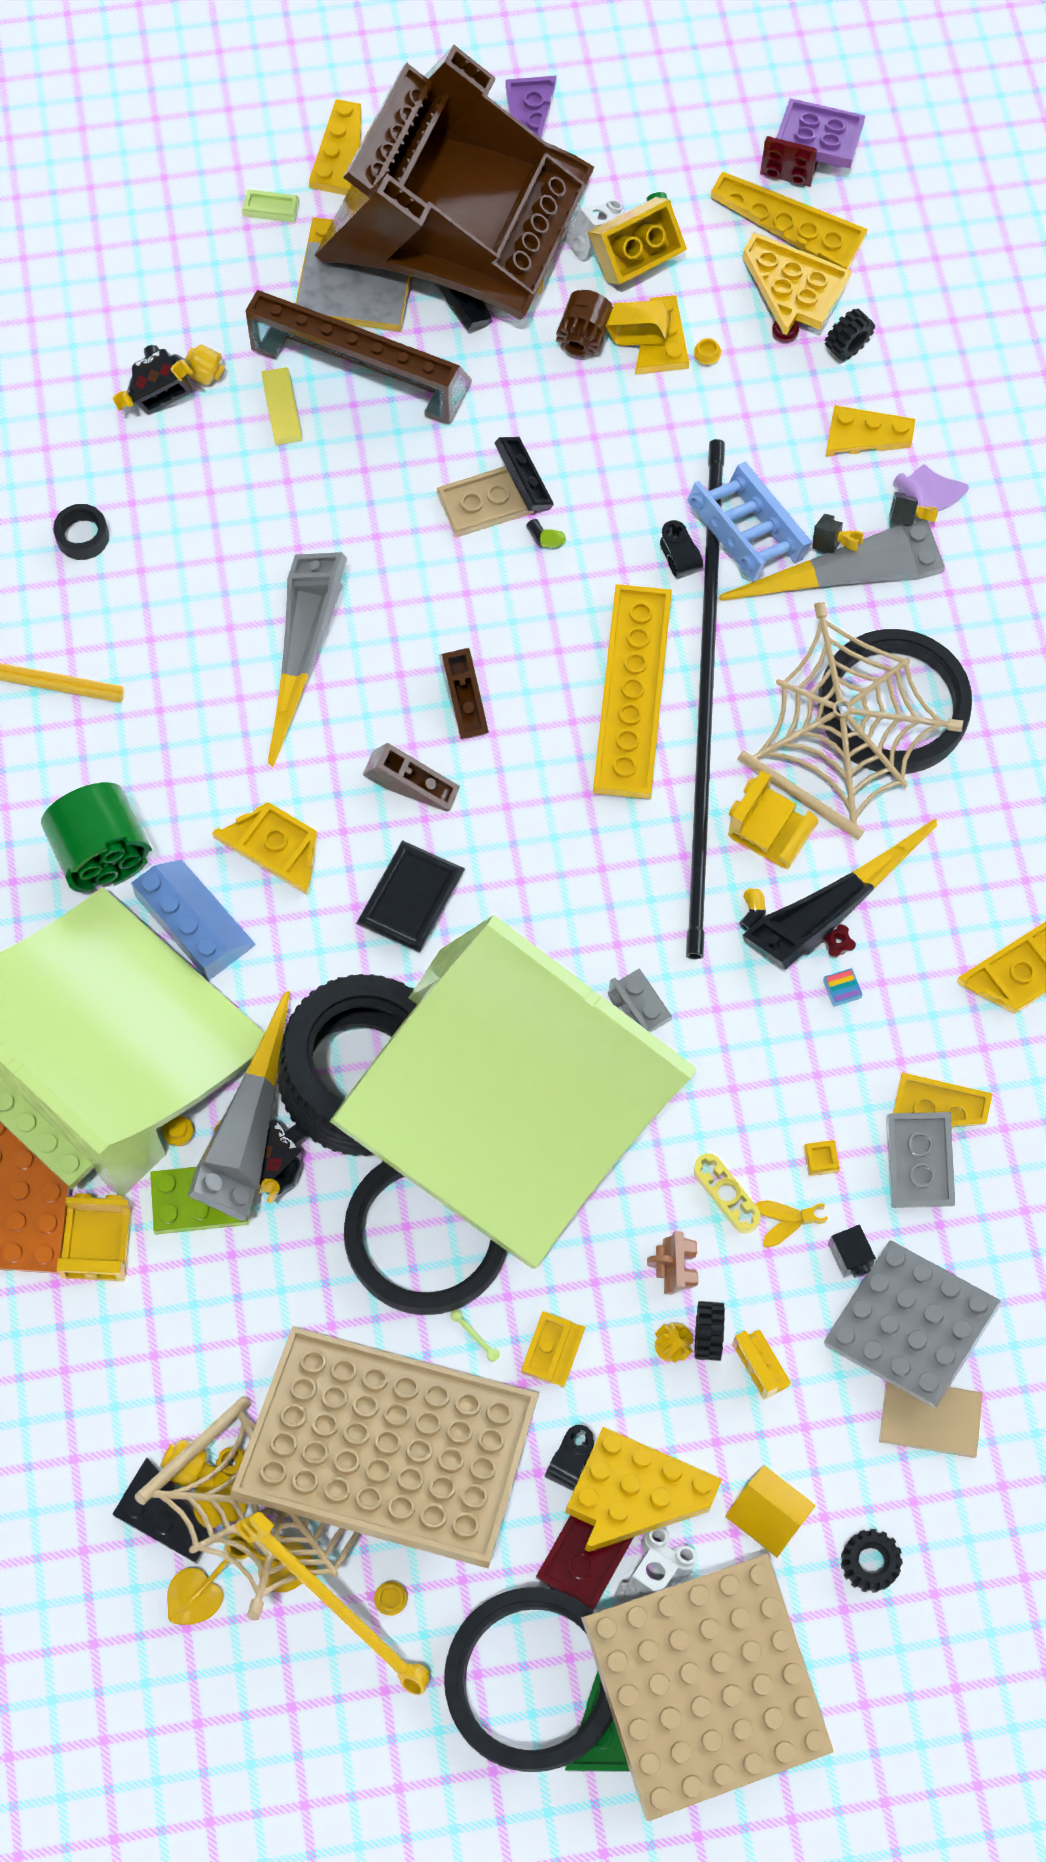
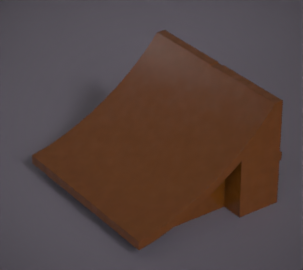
(456, 189)

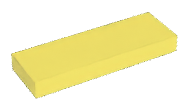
(281, 406)

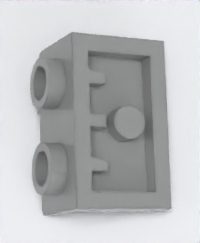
(639, 1000)

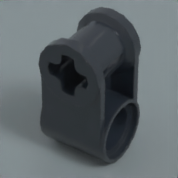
(679, 549)
(569, 1461)

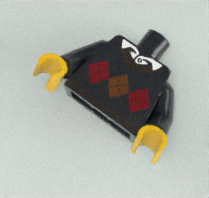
(156, 381)
(281, 1159)

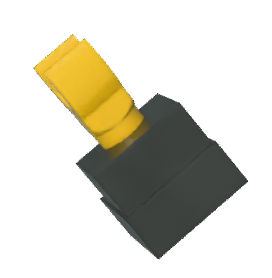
(905, 508)
(829, 535)

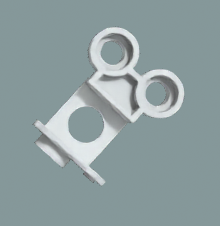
(577, 230)
(662, 1559)

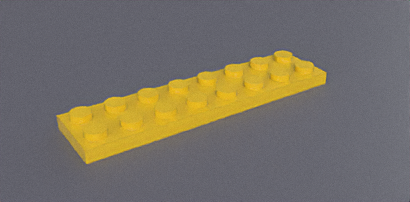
(632, 692)

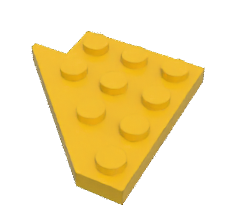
(794, 282)
(636, 1490)

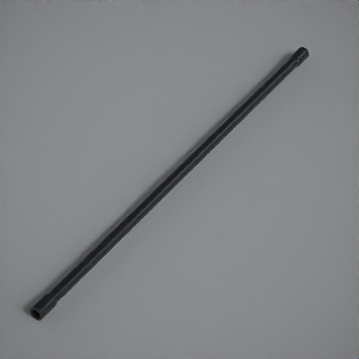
(695, 931)

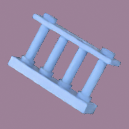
(767, 509)

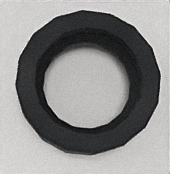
(78, 513)

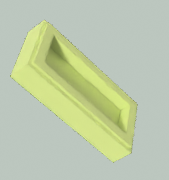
(270, 205)

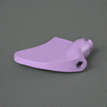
(931, 488)

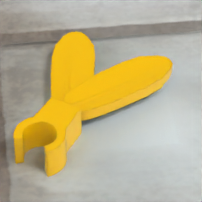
(790, 1219)

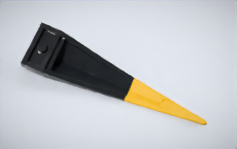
(807, 922)

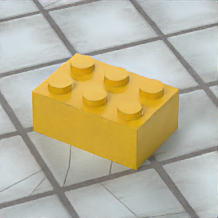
(637, 240)

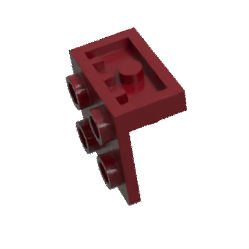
(788, 161)

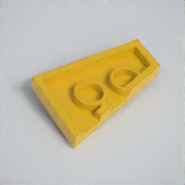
(673, 352)
(928, 1095)

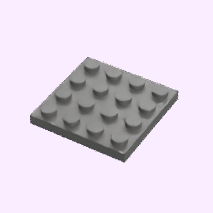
(912, 1323)

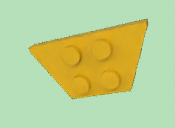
(274, 843)
(1013, 974)

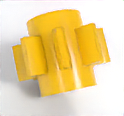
(673, 1342)

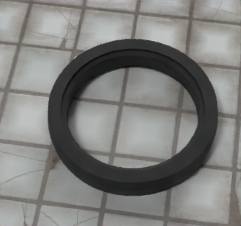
(933, 654)
(390, 1294)
(455, 1683)

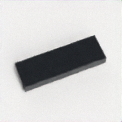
(524, 473)

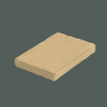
(481, 501)
(947, 1429)

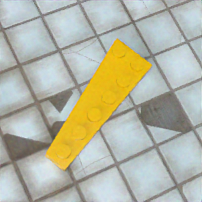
(792, 220)

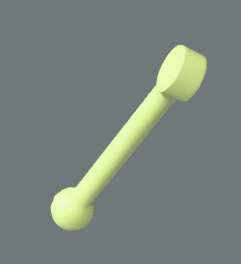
(492, 1353)

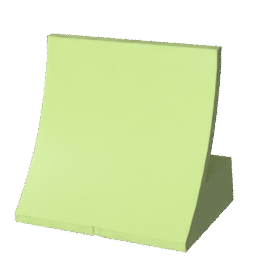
(108, 1042)
(510, 1089)

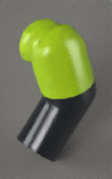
(545, 537)

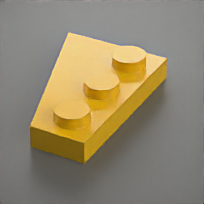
(864, 430)

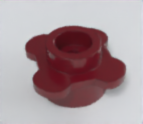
(836, 949)

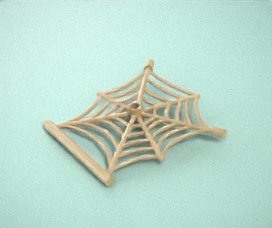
(849, 826)
(153, 1487)

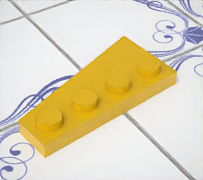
(337, 148)

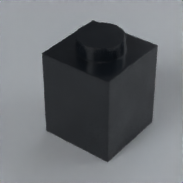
(852, 1252)

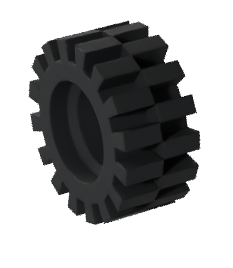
(849, 334)
(709, 1331)
(890, 1554)

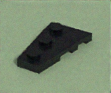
(157, 1518)

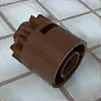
(584, 323)

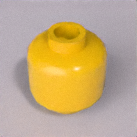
(205, 364)
(192, 1471)

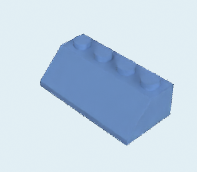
(192, 917)

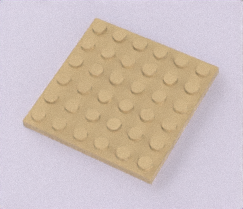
(707, 1686)

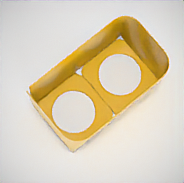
(639, 323)

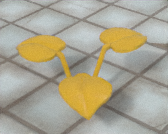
(193, 1595)

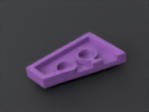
(531, 100)

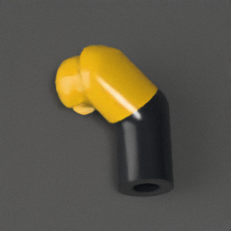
(757, 908)

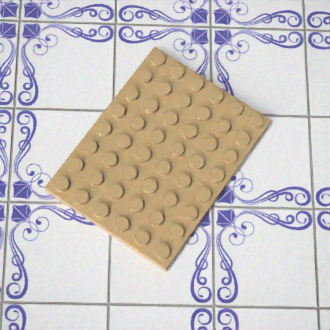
(387, 1447)

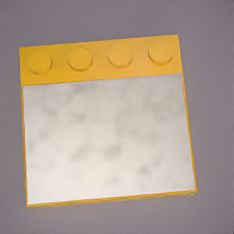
(351, 291)

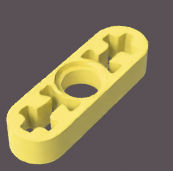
(747, 1206)

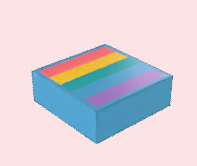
(842, 987)

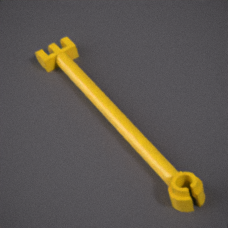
(257, 1527)

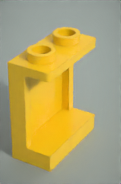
(95, 1238)

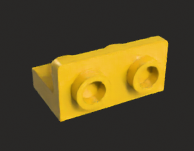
(761, 1363)

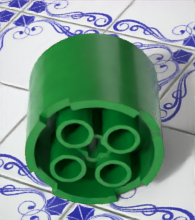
(95, 836)

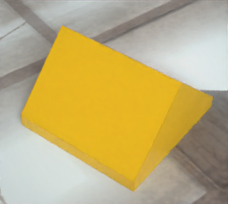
(770, 1511)

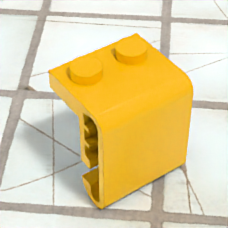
(769, 824)

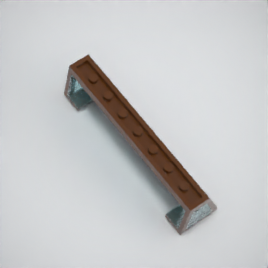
(275, 319)

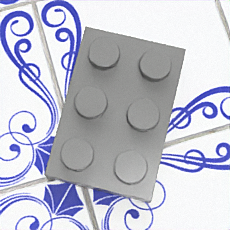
(921, 1160)

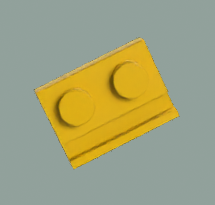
(553, 1349)

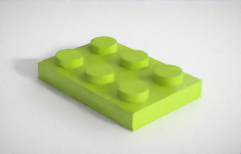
(176, 1211)

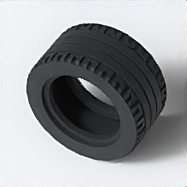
(340, 1004)

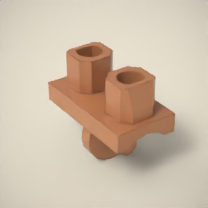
(671, 1263)

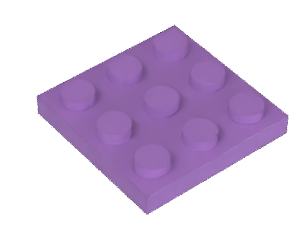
(827, 129)

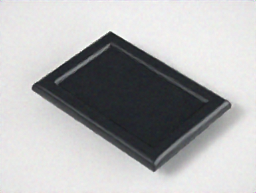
(410, 896)

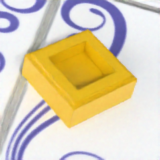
(821, 1158)

